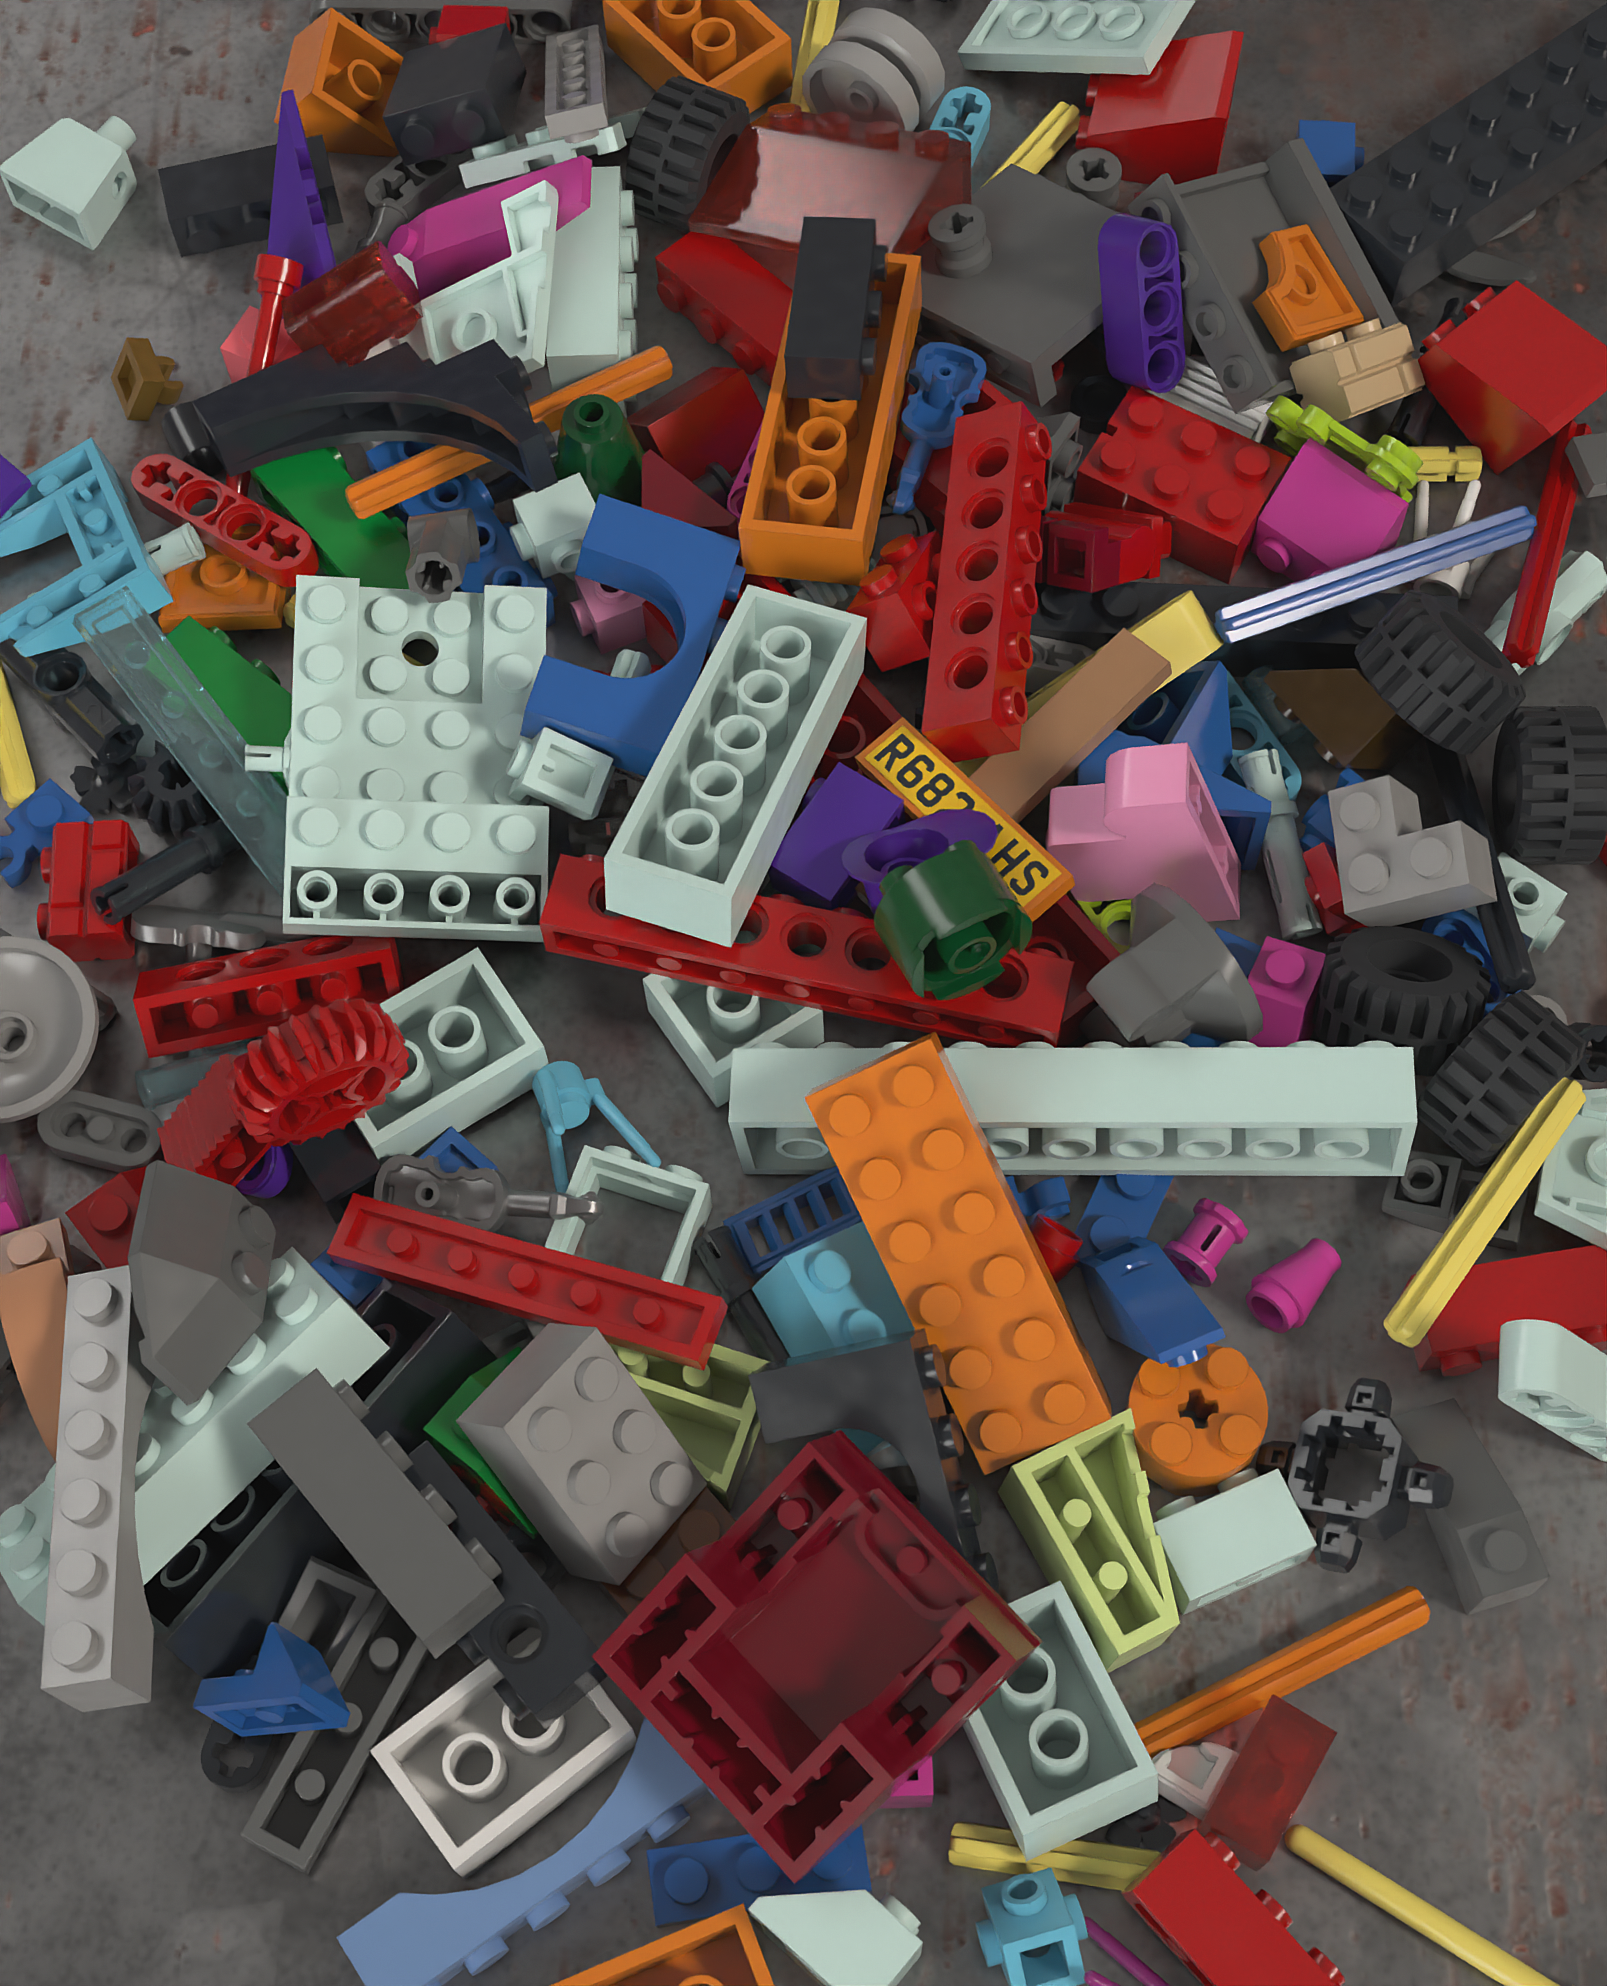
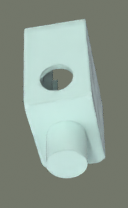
(74, 178)

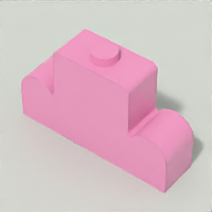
(1146, 828)

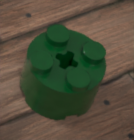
(950, 921)

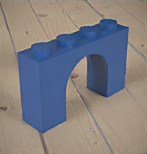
(687, 579)

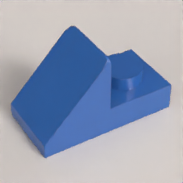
(282, 1695)

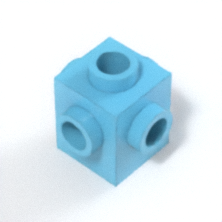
(1033, 1931)

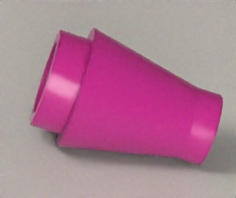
(1289, 1290)

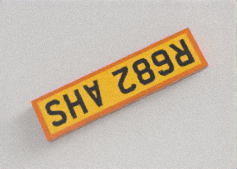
(931, 783)

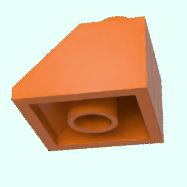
(342, 85)

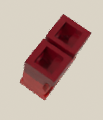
(1100, 547)

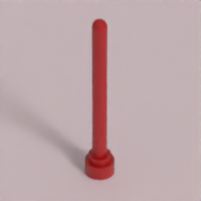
(276, 280)

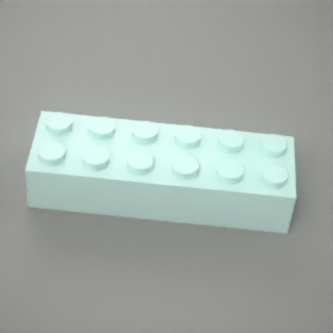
(735, 766)
(205, 1453)

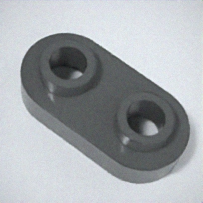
(107, 1132)

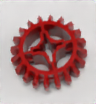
(317, 1072)

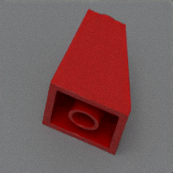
(1166, 118)
(1513, 372)

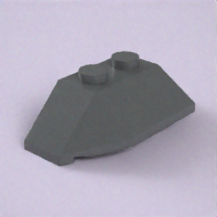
(196, 1275)

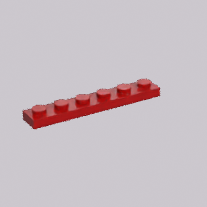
(528, 1280)

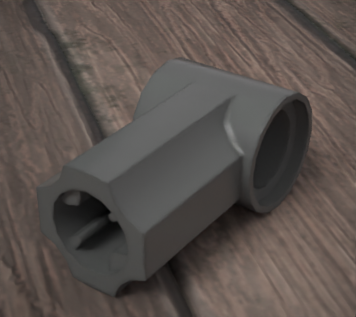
(440, 551)

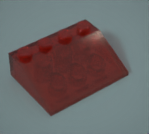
(833, 167)

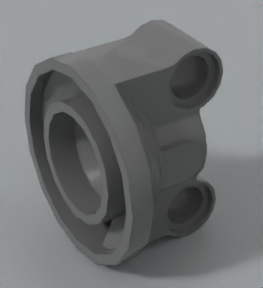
(1171, 981)

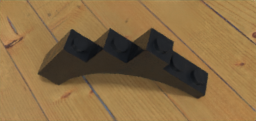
(394, 396)

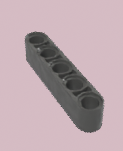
(411, 19)

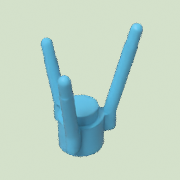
(566, 1104)

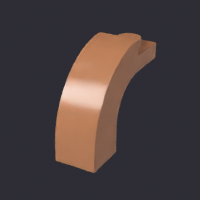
(33, 1315)

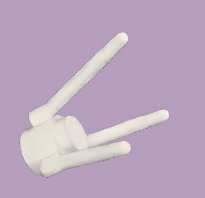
(1460, 578)

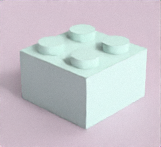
(711, 1021)

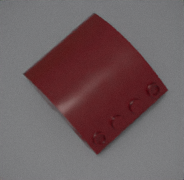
(816, 1652)

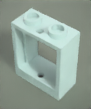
(625, 1174)

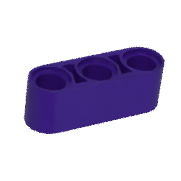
(1141, 302)

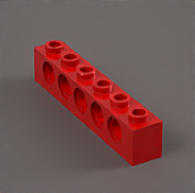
(987, 584)

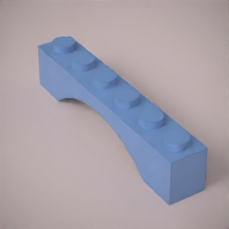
(438, 1936)

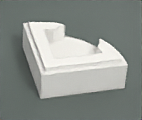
(1193, 1774)

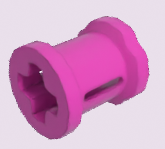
(1223, 1231)

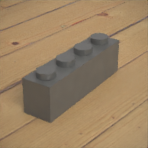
(378, 1512)
(328, 1763)

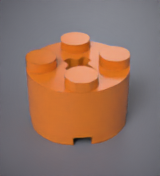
(1216, 1389)

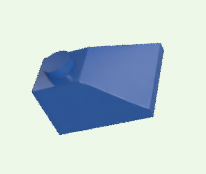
(1191, 711)

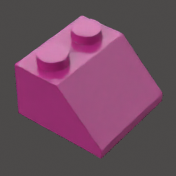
(1325, 516)

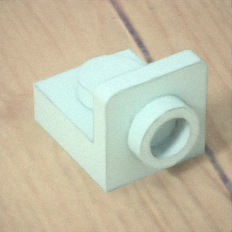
(558, 772)

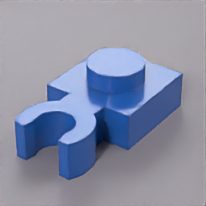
(33, 828)

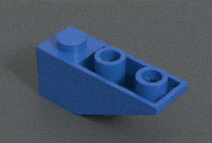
(1149, 1303)

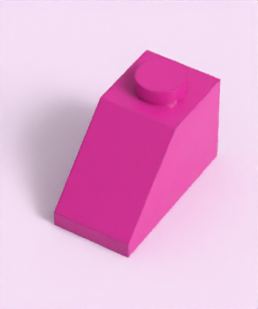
(1286, 990)

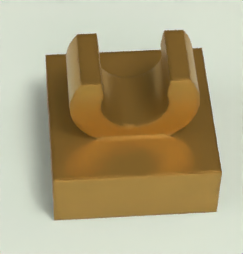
(143, 379)

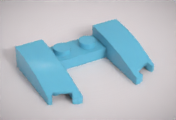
(86, 499)

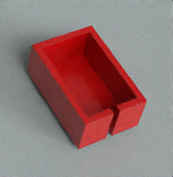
(1188, 472)

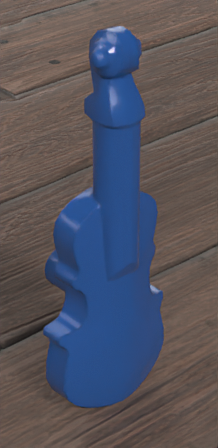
(944, 382)

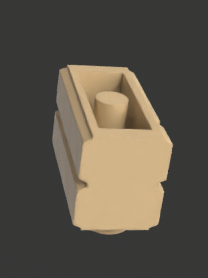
(1358, 373)

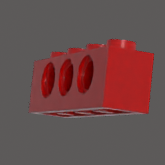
(260, 988)

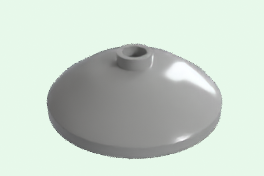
(58, 1014)

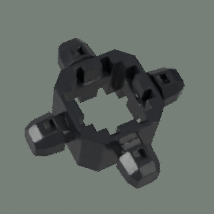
(1402, 1475)

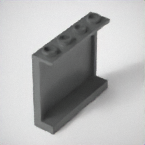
(1224, 271)
(1033, 295)

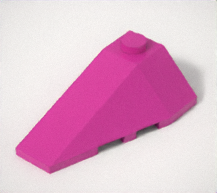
(471, 230)

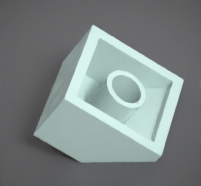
(842, 1935)

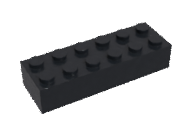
(245, 1563)

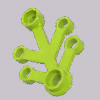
(1386, 462)

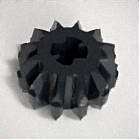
(167, 795)

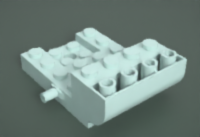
(403, 766)

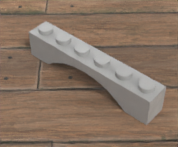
(96, 1599)

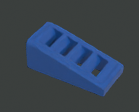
(787, 1203)

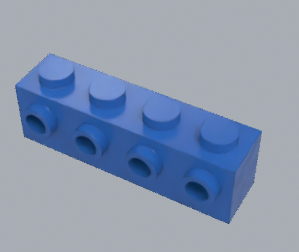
(499, 558)

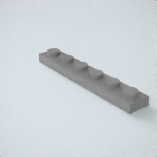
(575, 84)

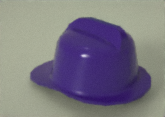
(912, 843)

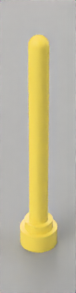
(1411, 1909)

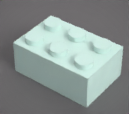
(464, 1060)
(1060, 1735)

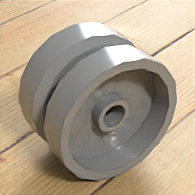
(875, 71)

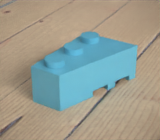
(831, 1299)

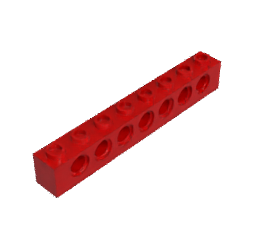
(830, 981)

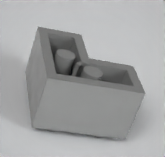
(1393, 867)

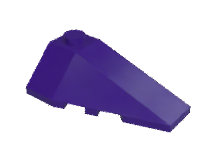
(297, 214)

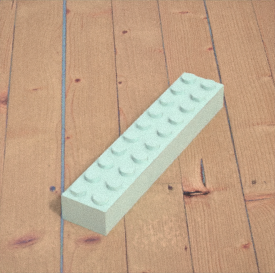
(1118, 1107)

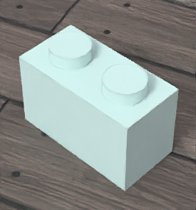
(1231, 1538)

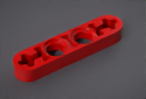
(228, 515)

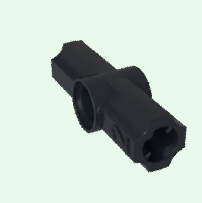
(77, 701)

